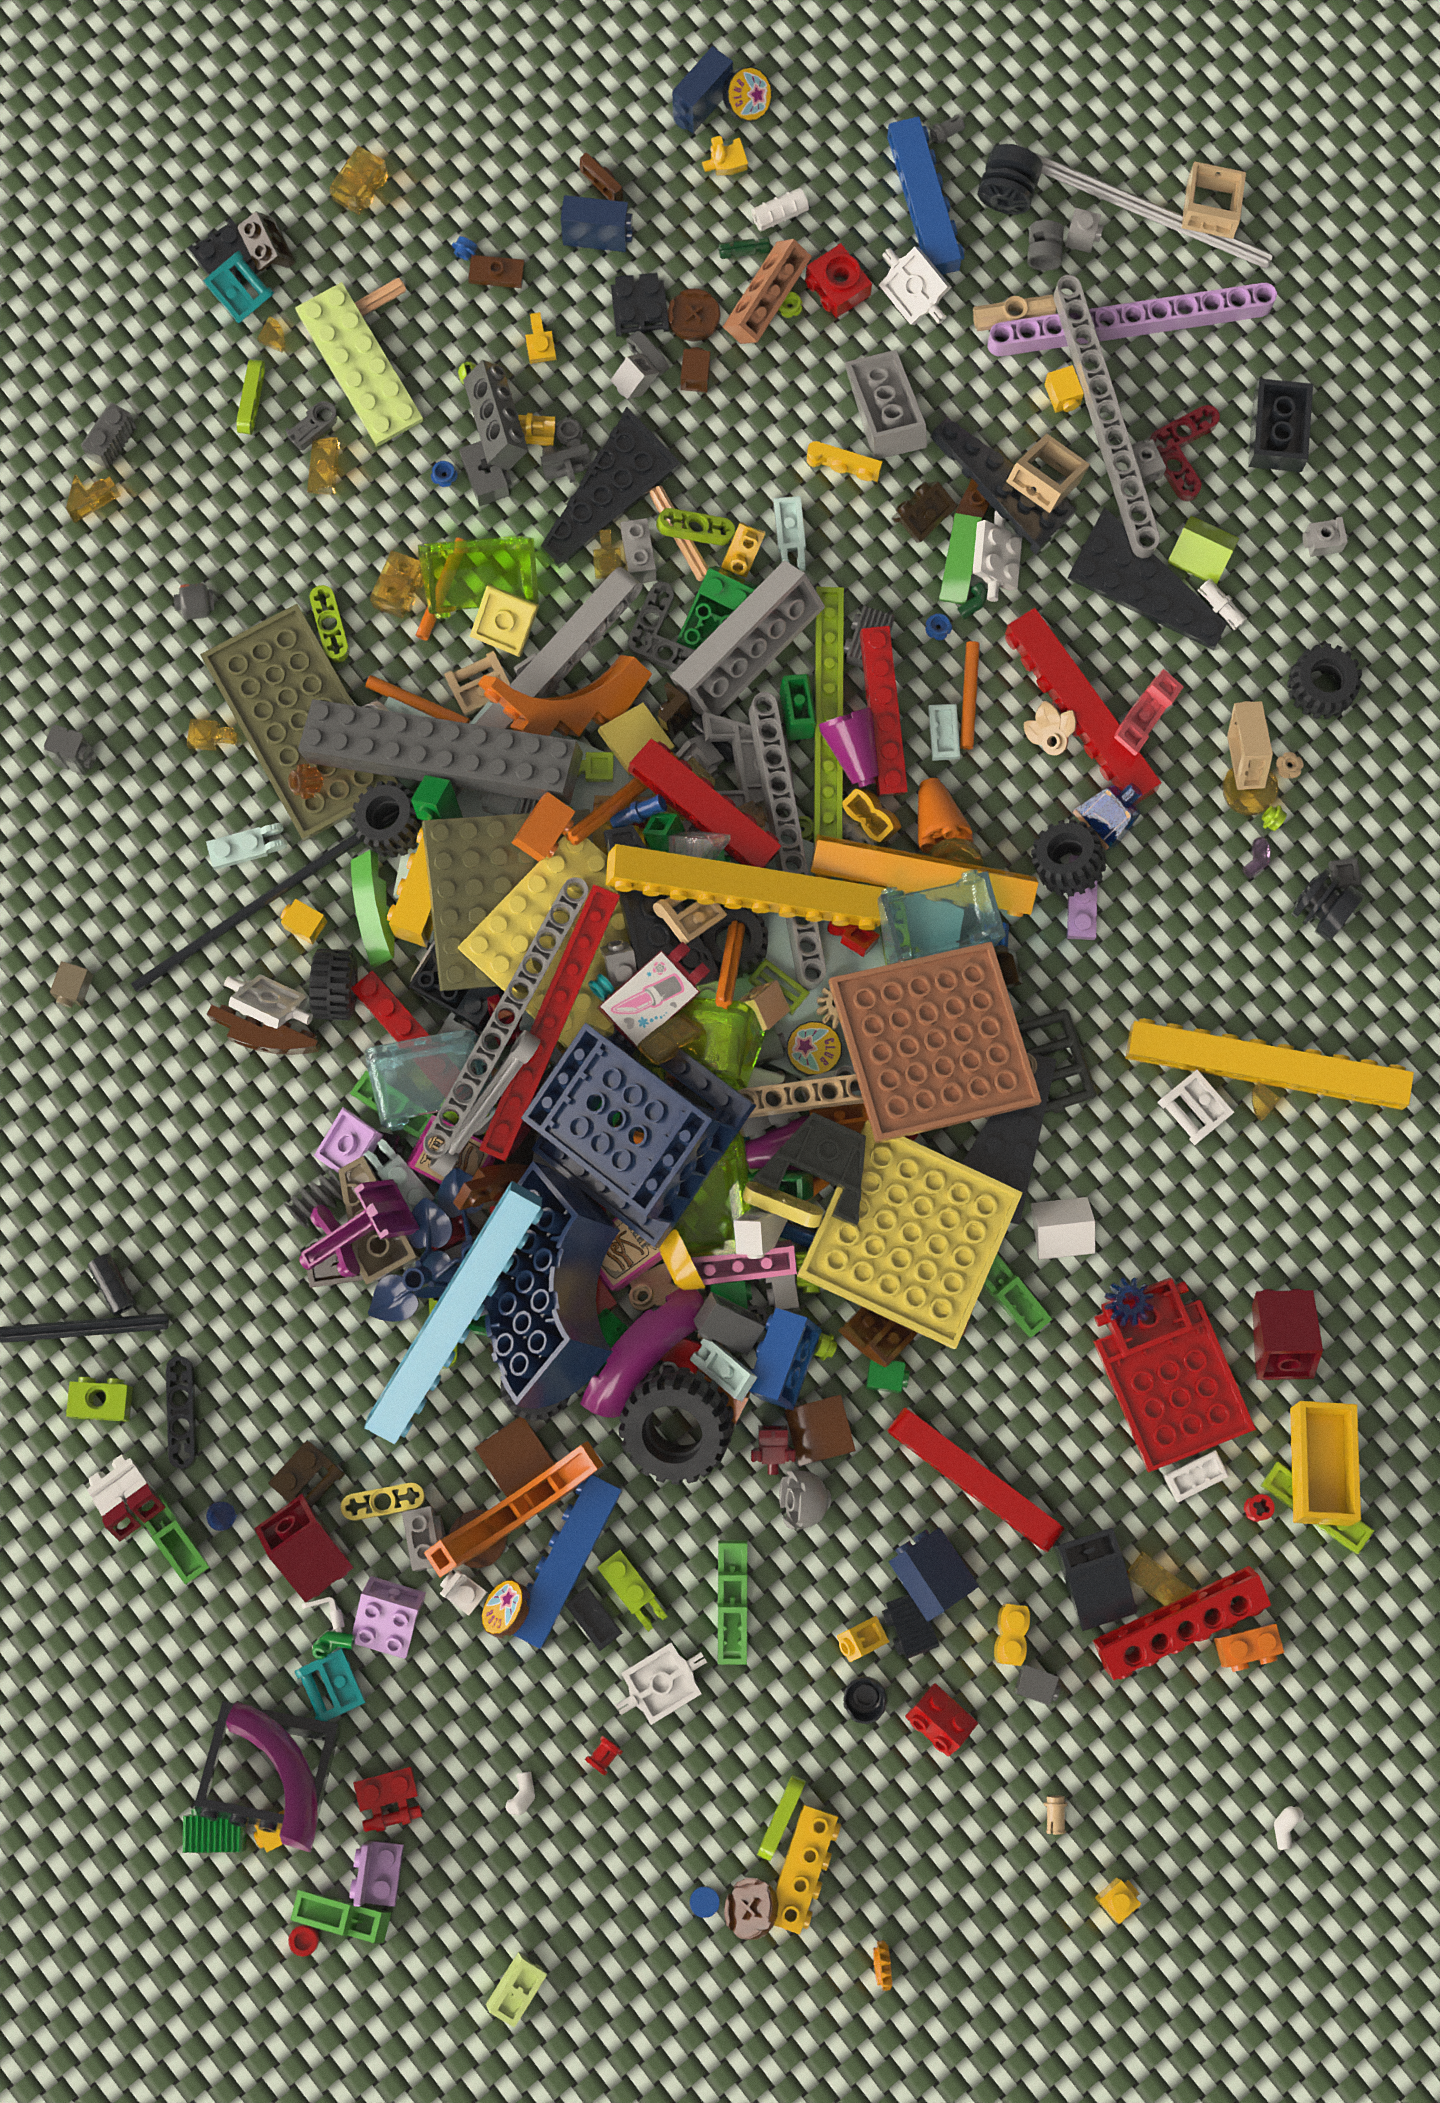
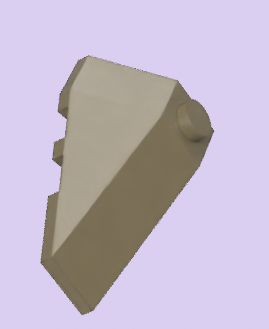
(374, 1255)

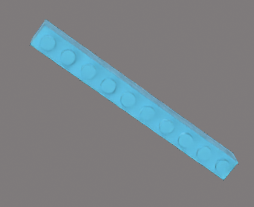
(454, 1312)

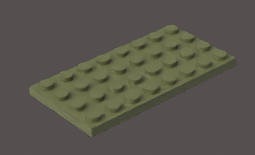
(269, 687)

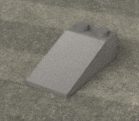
(886, 405)

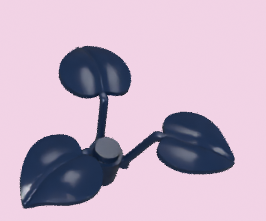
(439, 1261)
(393, 1294)

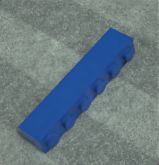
(924, 194)
(567, 1558)

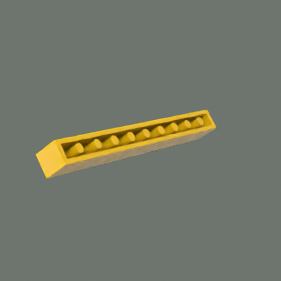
(743, 886)
(1269, 1064)

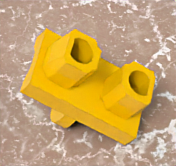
(538, 429)
(743, 549)

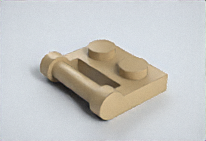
(471, 695)
(691, 921)

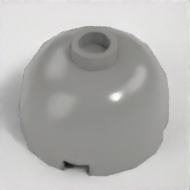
(804, 1499)

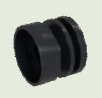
(1010, 179)
(1327, 904)

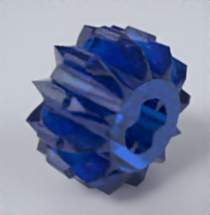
(1133, 1293)

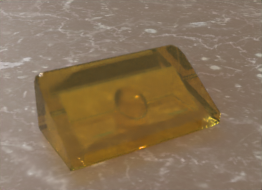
(323, 466)

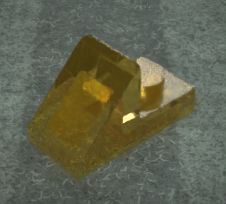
(84, 502)

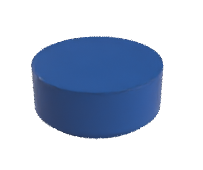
(704, 1901)

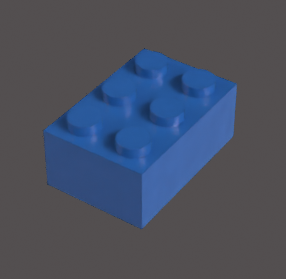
(784, 1358)

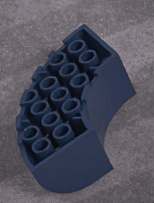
(546, 1303)

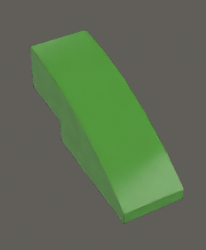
(959, 559)
(175, 1542)
(340, 1916)

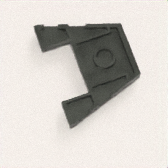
(828, 1153)

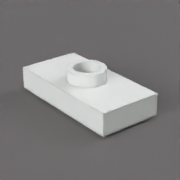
(1196, 1476)

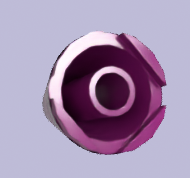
(853, 745)
(763, 1148)

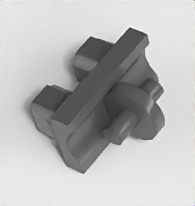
(565, 462)

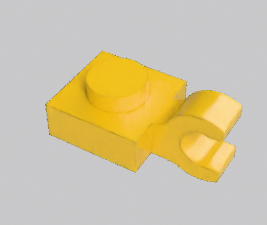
(540, 343)

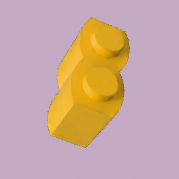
(876, 821)
(1013, 1625)

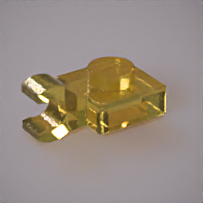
(606, 558)
(206, 735)

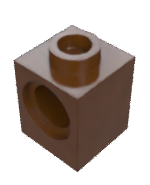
(695, 370)

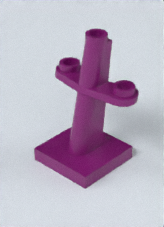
(384, 1212)

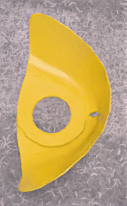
(680, 1263)

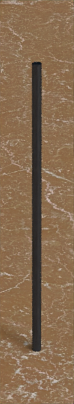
(254, 907)

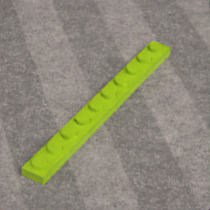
(828, 705)

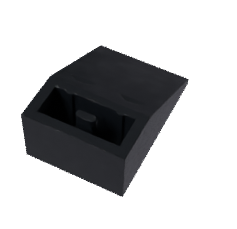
(466, 1004)
(1096, 1578)

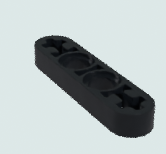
(186, 1412)

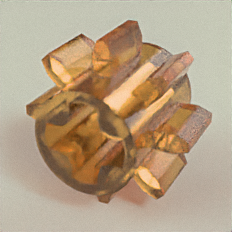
(305, 781)

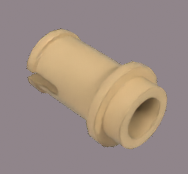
(1055, 1814)

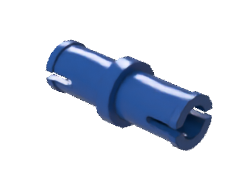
(639, 811)

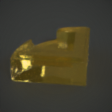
(272, 335)
(1263, 1100)

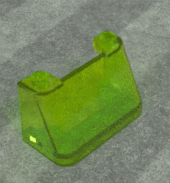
(460, 570)
(727, 1041)
(710, 1216)

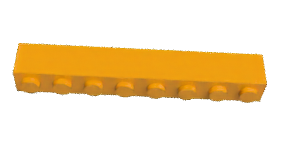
(914, 872)

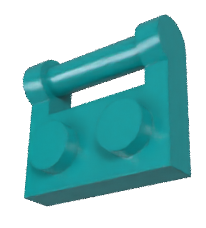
(232, 293)
(338, 1681)

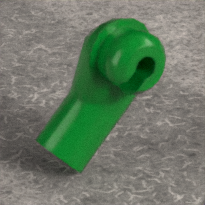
(330, 1641)

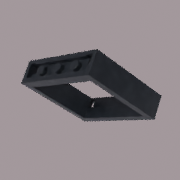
(242, 1815)

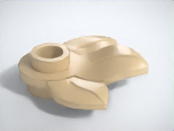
(1050, 724)
(656, 1284)

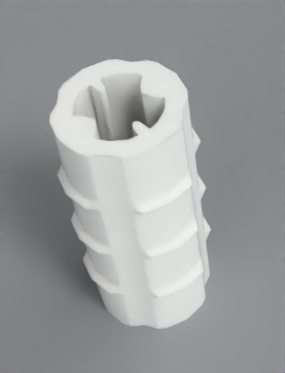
(780, 209)

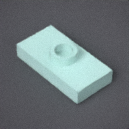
(944, 732)

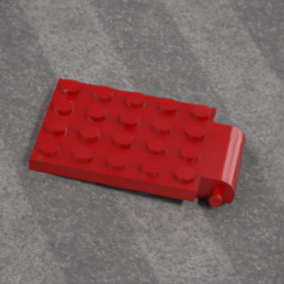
(1171, 1378)

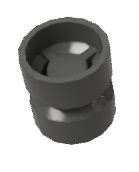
(1045, 245)

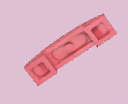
(1147, 710)

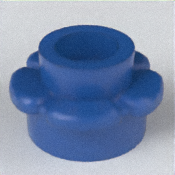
(464, 248)
(443, 467)
(943, 622)

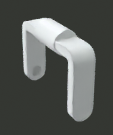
(335, 1614)

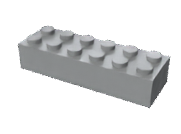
(748, 640)

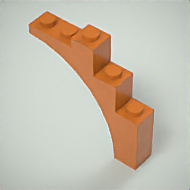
(570, 713)
(514, 1510)

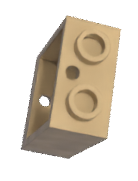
(1207, 218)
(1048, 493)
(1249, 745)

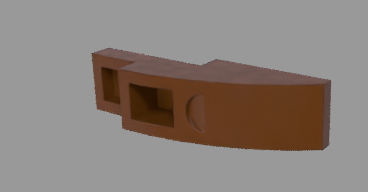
(266, 1038)
(488, 1184)

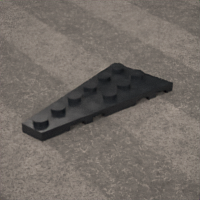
(991, 472)
(614, 483)
(1142, 584)
(646, 930)
(1010, 1139)

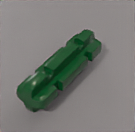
(744, 247)

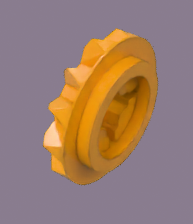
(882, 1965)

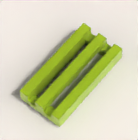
(783, 976)

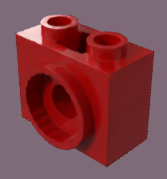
(837, 295)

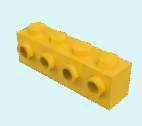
(802, 1867)

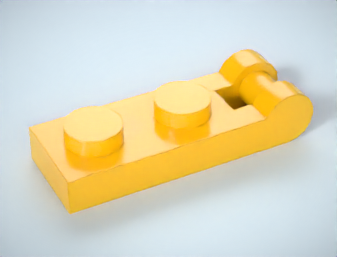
(843, 461)

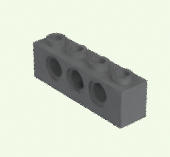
(495, 415)

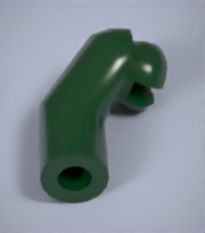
(976, 603)

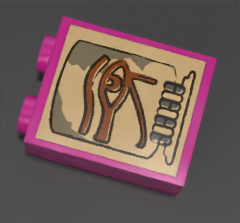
(469, 1158)
(627, 1258)

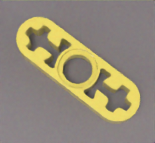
(783, 1204)
(360, 1498)

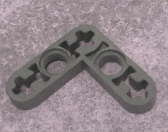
(655, 642)

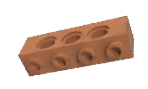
(767, 291)

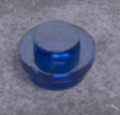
(221, 1516)

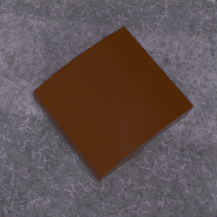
(876, 1335)
(820, 1430)
(514, 1456)

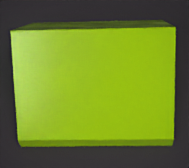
(1203, 550)

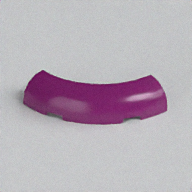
(640, 1350)
(299, 1787)

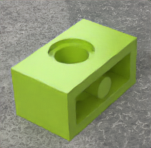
(81, 1400)

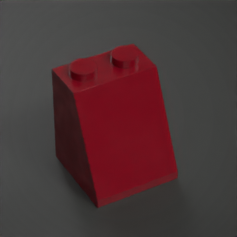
(1286, 1334)
(303, 1548)

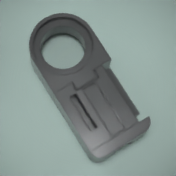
(311, 427)

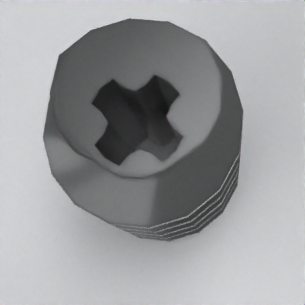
(322, 1194)

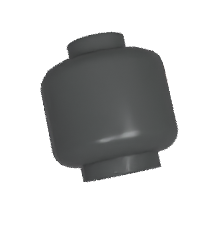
(194, 601)

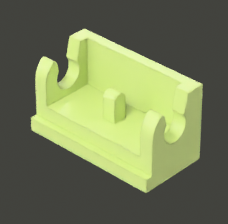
(516, 1990)

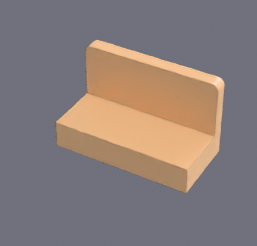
(767, 1003)

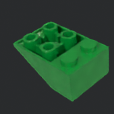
(715, 601)

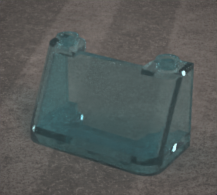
(939, 918)
(419, 1073)

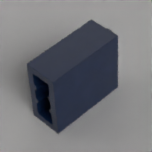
(701, 90)
(596, 223)
(932, 1573)

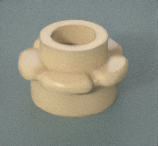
(1289, 772)

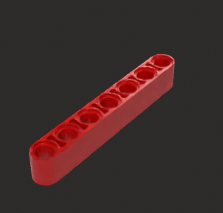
(975, 1480)

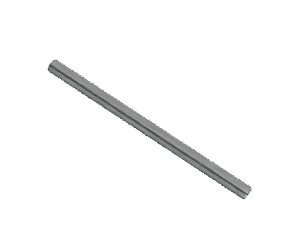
(1151, 211)

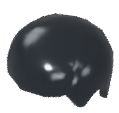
(865, 1700)

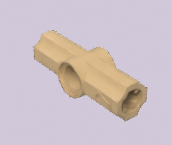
(988, 315)

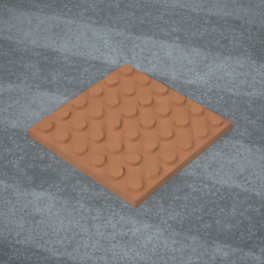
(934, 1042)

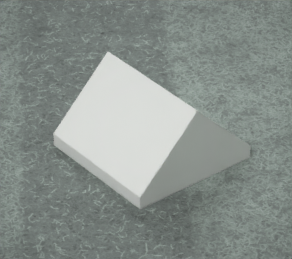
(1063, 1228)

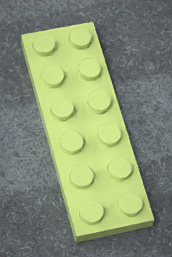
(359, 364)

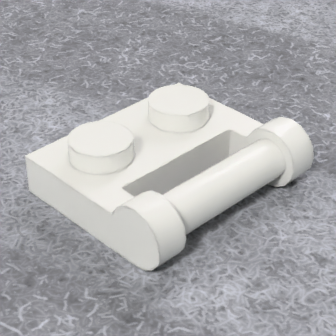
(1202, 1100)

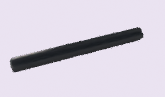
(84, 1328)

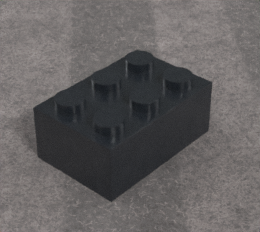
(1280, 425)

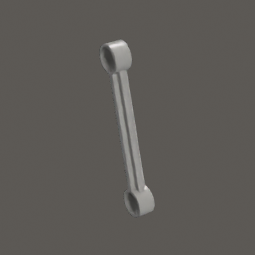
(520, 1054)

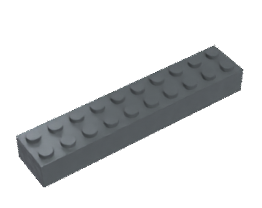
(445, 749)

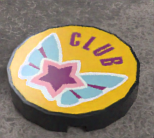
(747, 94)
(813, 1048)

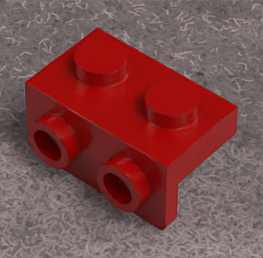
(941, 1720)

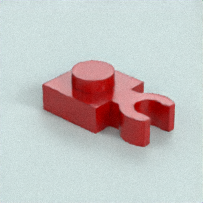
(854, 938)

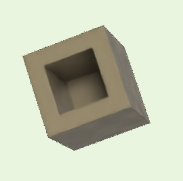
(71, 984)

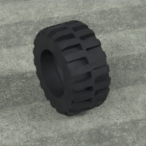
(669, 1459)

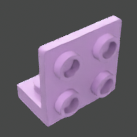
(387, 1616)
(377, 1873)

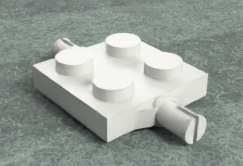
(914, 285)
(997, 556)
(268, 1001)
(661, 1683)

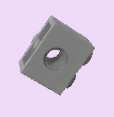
(422, 1532)

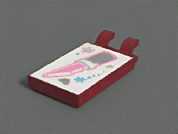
(653, 995)

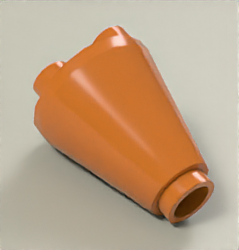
(939, 816)

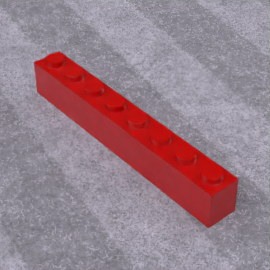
(1070, 691)

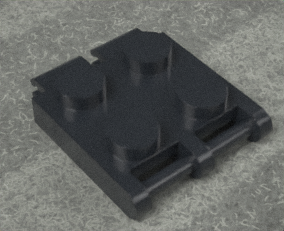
(220, 247)
(639, 303)

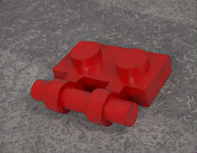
(384, 1790)

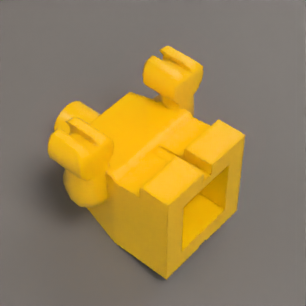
(726, 159)

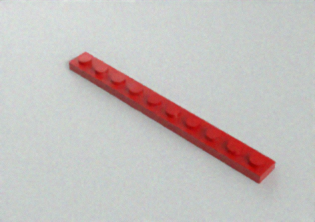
(551, 1020)

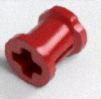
(1266, 1504)
(603, 1755)

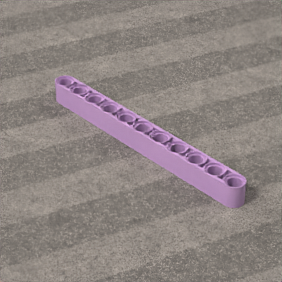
(1143, 313)

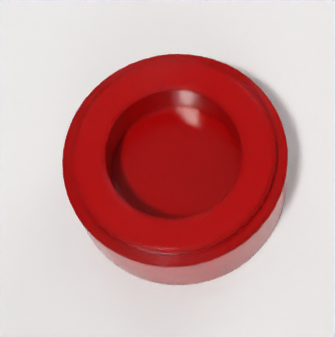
(303, 1940)

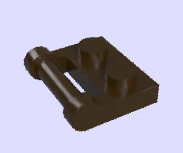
(301, 1470)

